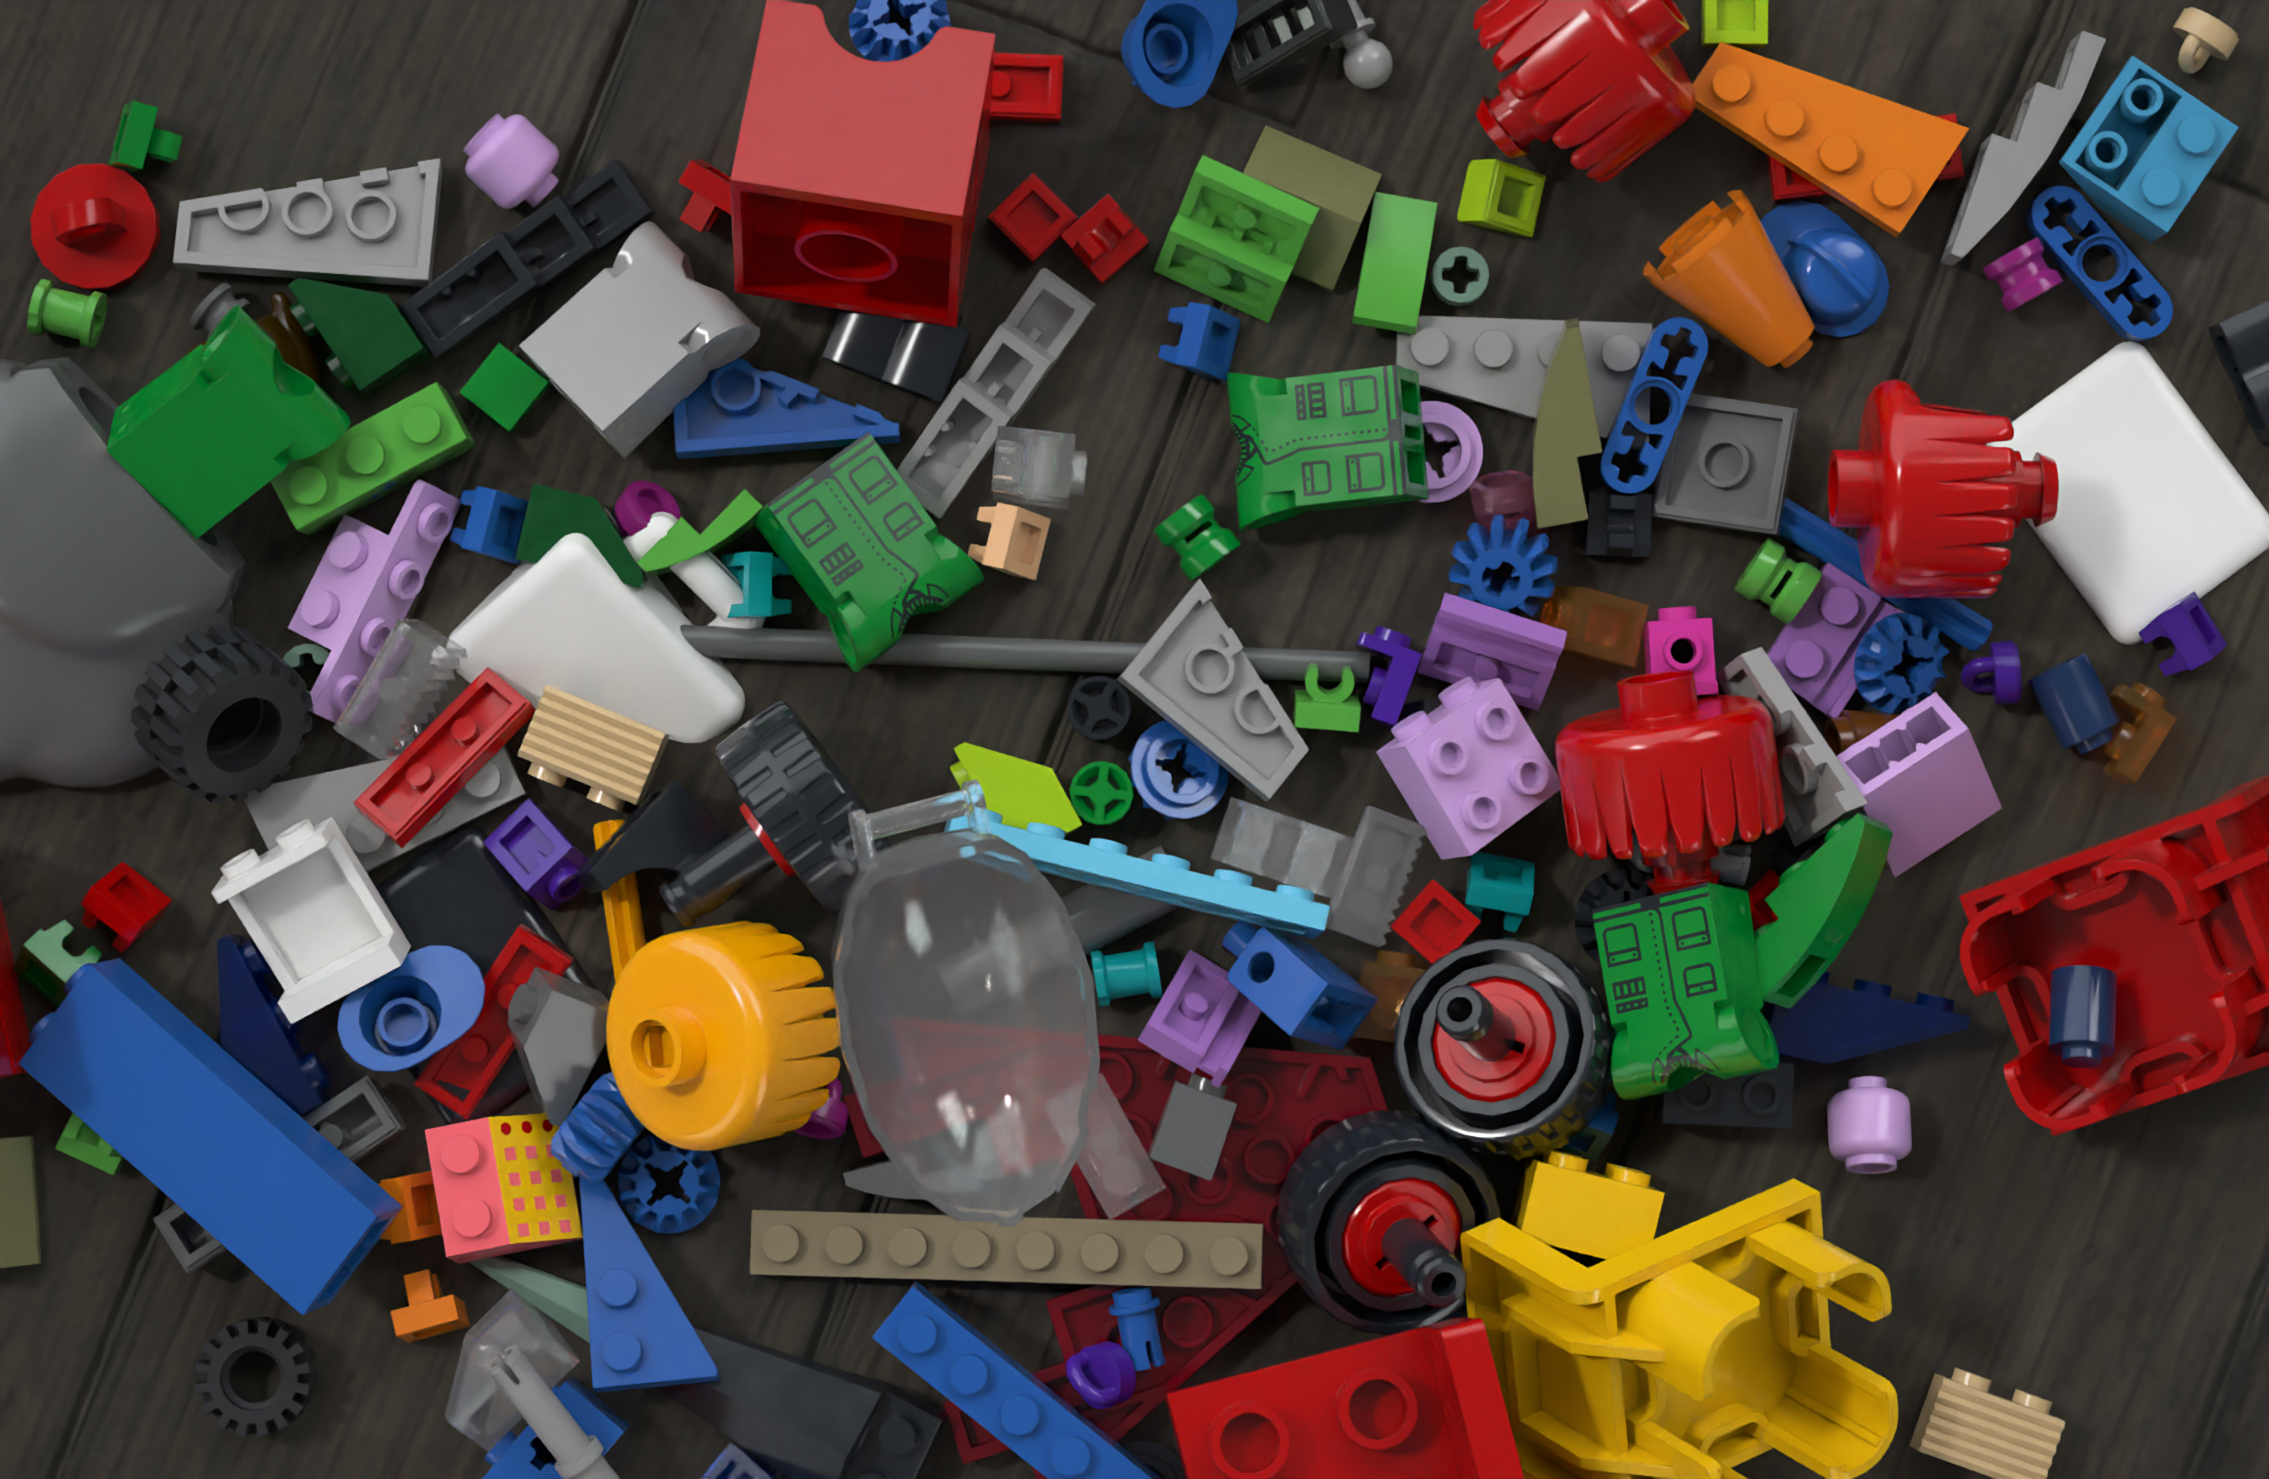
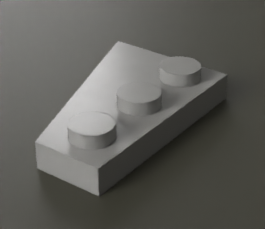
(1213, 695)

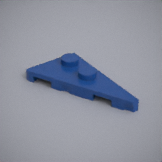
(766, 412)
(633, 1317)

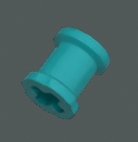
(1126, 974)

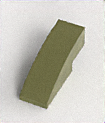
(1563, 432)

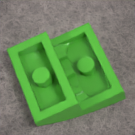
(1235, 239)

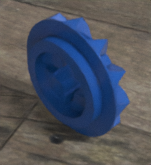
(886, 41)
(1883, 649)
(1192, 796)
(671, 1213)

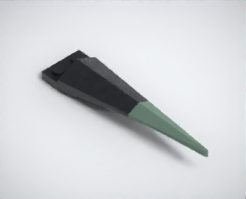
(776, 1405)

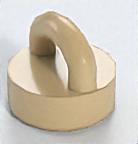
(2203, 37)

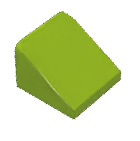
(1501, 197)

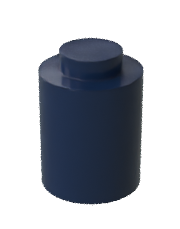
(2075, 704)
(2082, 1014)

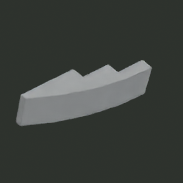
(2008, 165)
(993, 391)

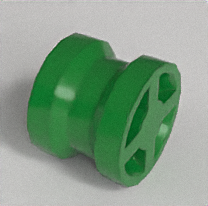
(1101, 784)

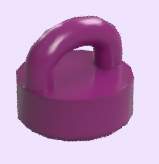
(639, 502)
(830, 1119)

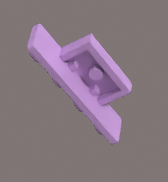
(366, 587)

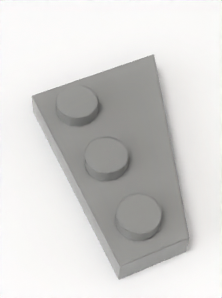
(1812, 778)

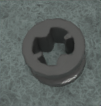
(215, 307)

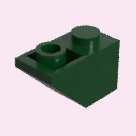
(363, 329)
(558, 513)

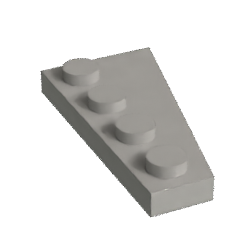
(334, 230)
(1506, 361)
(333, 796)

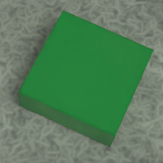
(505, 388)

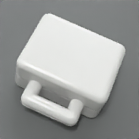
(2142, 492)
(607, 641)

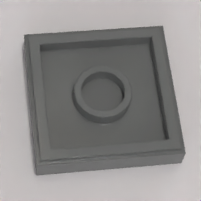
(1728, 465)

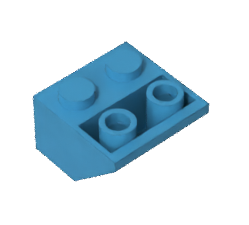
(2146, 150)

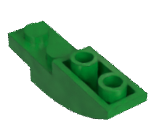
(1819, 908)

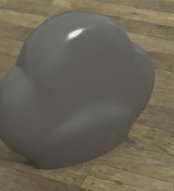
(87, 583)

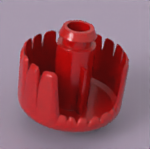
(1591, 76)
(1933, 493)
(1673, 770)

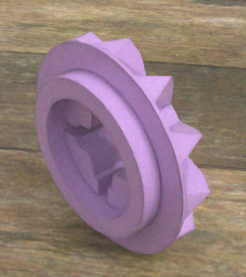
(1463, 461)

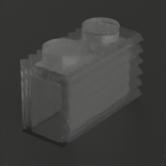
(400, 689)
(1374, 876)

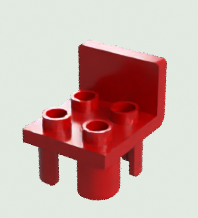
(2180, 926)
(1368, 1410)

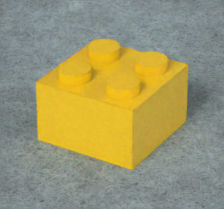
(1586, 1209)

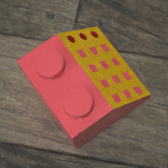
(501, 1187)

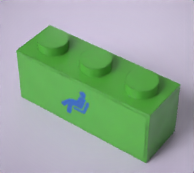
(373, 459)

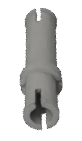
(575, 1452)

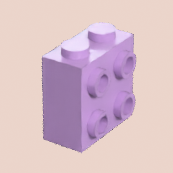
(1469, 766)
(1921, 781)

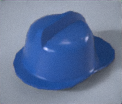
(1177, 48)
(1829, 266)
(391, 1030)

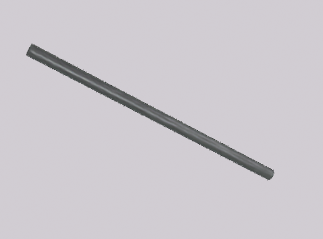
(1000, 652)

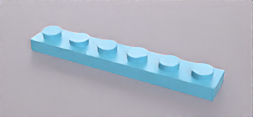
(1162, 878)

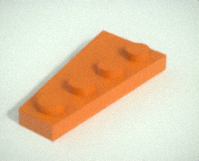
(1835, 136)

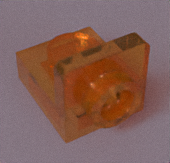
(1597, 623)
(2136, 743)
(1390, 982)

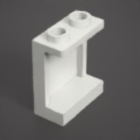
(313, 916)

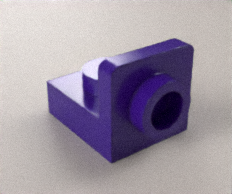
(1388, 687)
(538, 855)

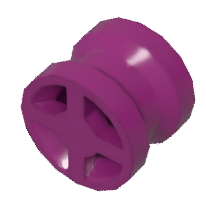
(2022, 274)

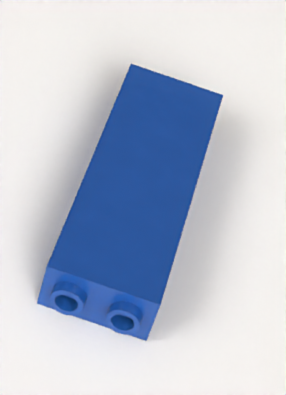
(208, 1134)

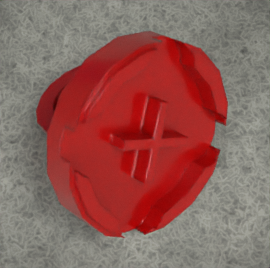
(95, 227)

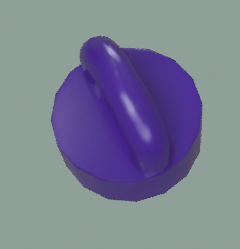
(2004, 673)
(1102, 1374)

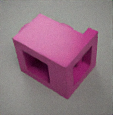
(1682, 624)

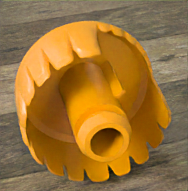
(721, 1035)

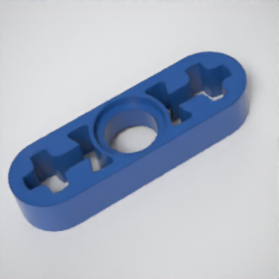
(2126, 263)
(1656, 355)

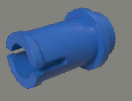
(1138, 1326)

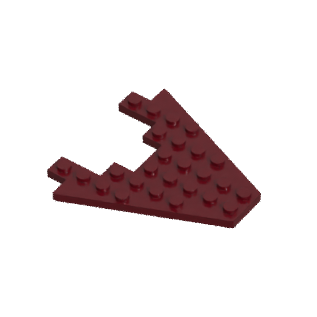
(1280, 1109)

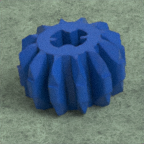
(1487, 551)
(596, 1132)

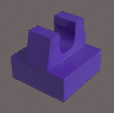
(2191, 632)

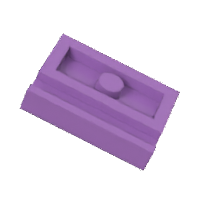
(1821, 642)
(1490, 645)
(1201, 1019)

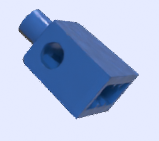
(1296, 985)

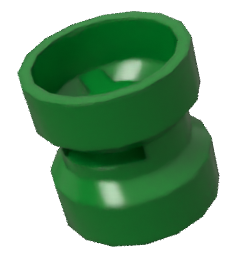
(1205, 549)

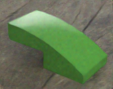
(1394, 263)
(686, 543)

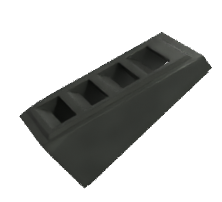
(1322, 24)

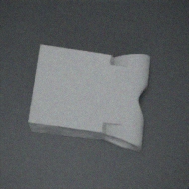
(638, 339)

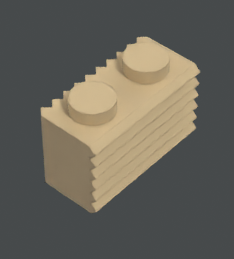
(592, 747)
(1986, 1430)

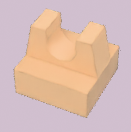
(1013, 540)

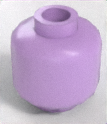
(512, 161)
(1869, 1126)

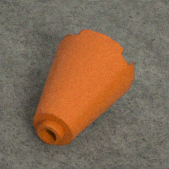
(1735, 282)

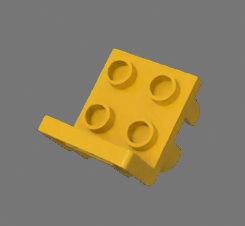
(1684, 1347)

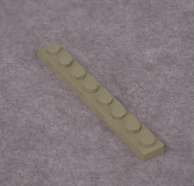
(1028, 1252)

